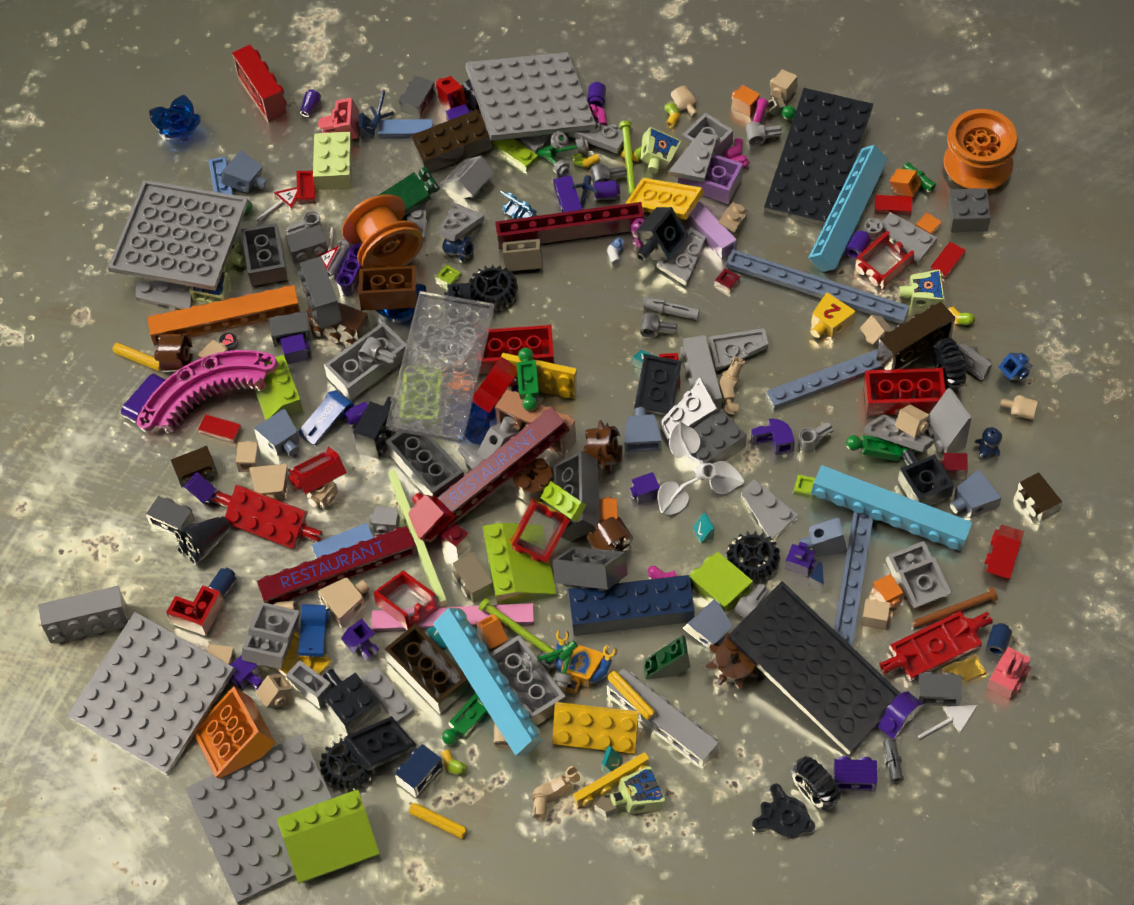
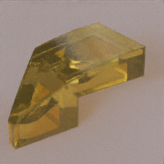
(968, 669)

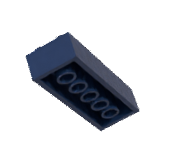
(631, 605)

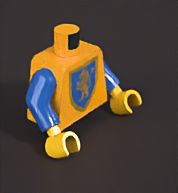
(586, 664)

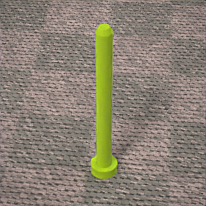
(625, 126)
(486, 606)

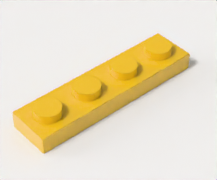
(606, 783)

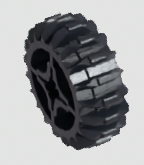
(491, 281)
(949, 357)
(754, 545)
(334, 756)
(815, 783)

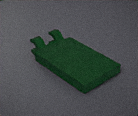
(414, 190)

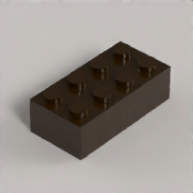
(452, 141)
(915, 337)
(427, 668)

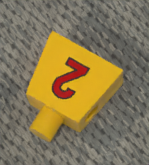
(831, 317)

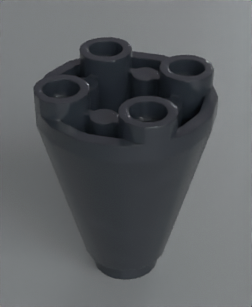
(201, 537)

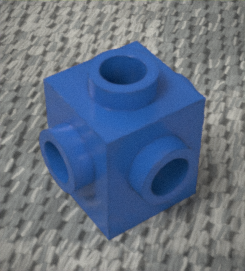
(1016, 366)

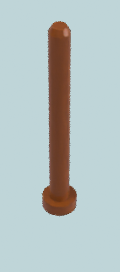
(990, 595)

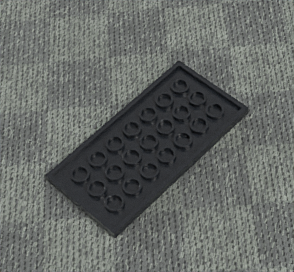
(817, 155)
(814, 666)

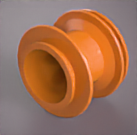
(980, 149)
(381, 232)

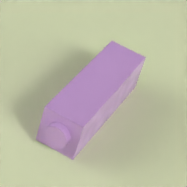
(717, 236)

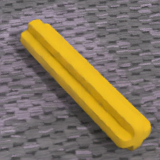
(136, 356)
(631, 695)
(437, 820)

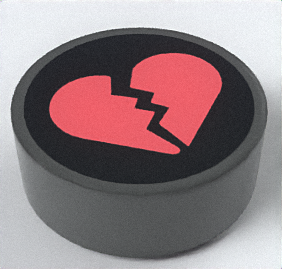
(229, 340)

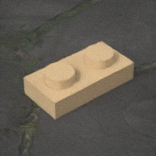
(733, 216)

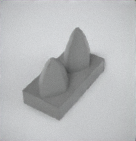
(974, 362)

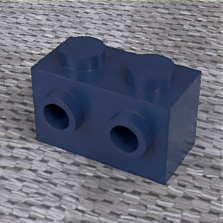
(418, 770)

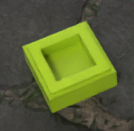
(448, 275)
(804, 486)

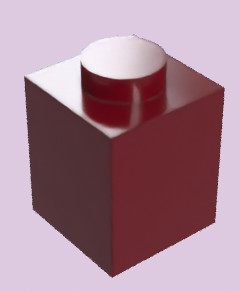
(955, 465)
(455, 540)

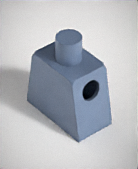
(243, 173)
(642, 433)
(278, 434)
(975, 496)
(826, 538)
(709, 625)

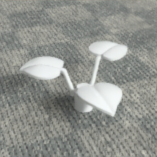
(722, 475)

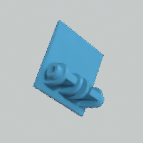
(516, 208)

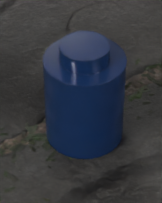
(223, 581)
(998, 639)

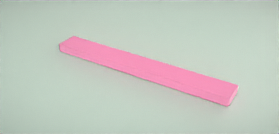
(520, 613)

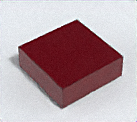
(727, 280)

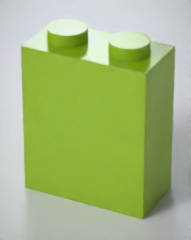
(720, 581)

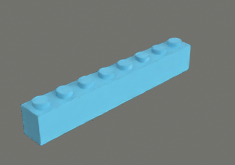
(848, 209)
(891, 508)
(488, 681)

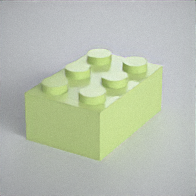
(332, 160)

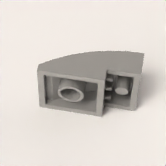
(918, 574)
(270, 635)

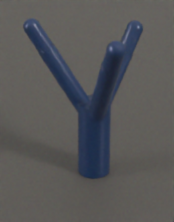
(378, 116)
(585, 186)

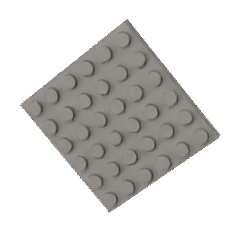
(529, 96)
(178, 235)
(151, 693)
(243, 810)

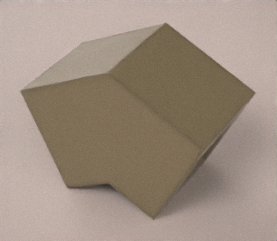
(775, 106)
(605, 807)

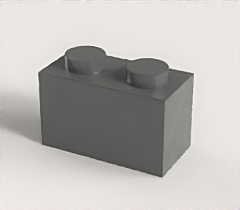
(417, 96)
(306, 244)
(289, 326)
(169, 515)
(939, 689)

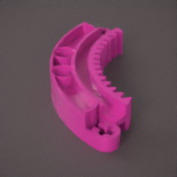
(176, 395)

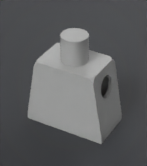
(497, 437)

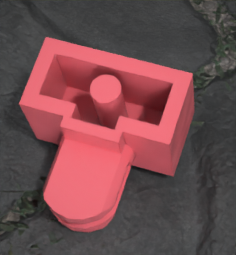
(343, 118)
(1009, 673)

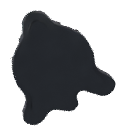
(784, 816)

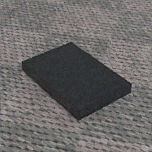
(657, 384)
(379, 743)

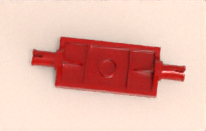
(266, 516)
(936, 645)

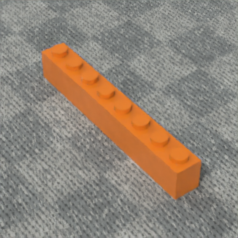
(225, 314)

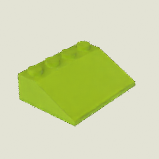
(515, 574)
(328, 836)

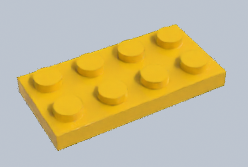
(666, 194)
(552, 378)
(595, 727)

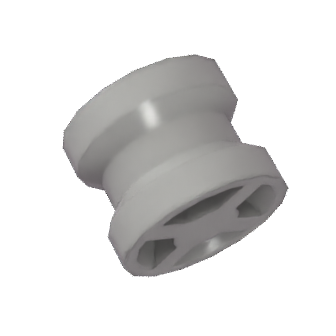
(873, 225)

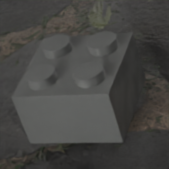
(969, 210)

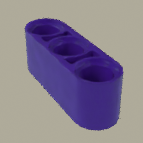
(567, 197)
(349, 273)
(135, 403)

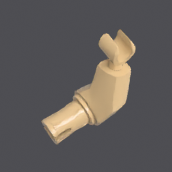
(728, 382)
(552, 791)

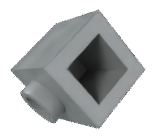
(384, 519)

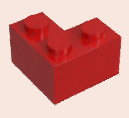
(495, 384)
(1005, 546)
(196, 615)

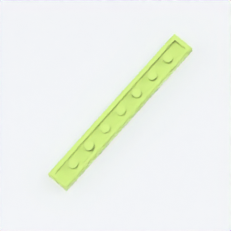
(420, 546)

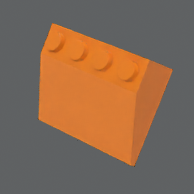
(233, 734)

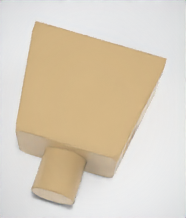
(271, 480)
(343, 599)

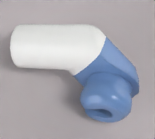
(613, 250)

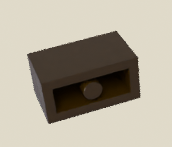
(192, 462)
(1039, 497)

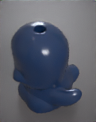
(463, 248)
(990, 442)

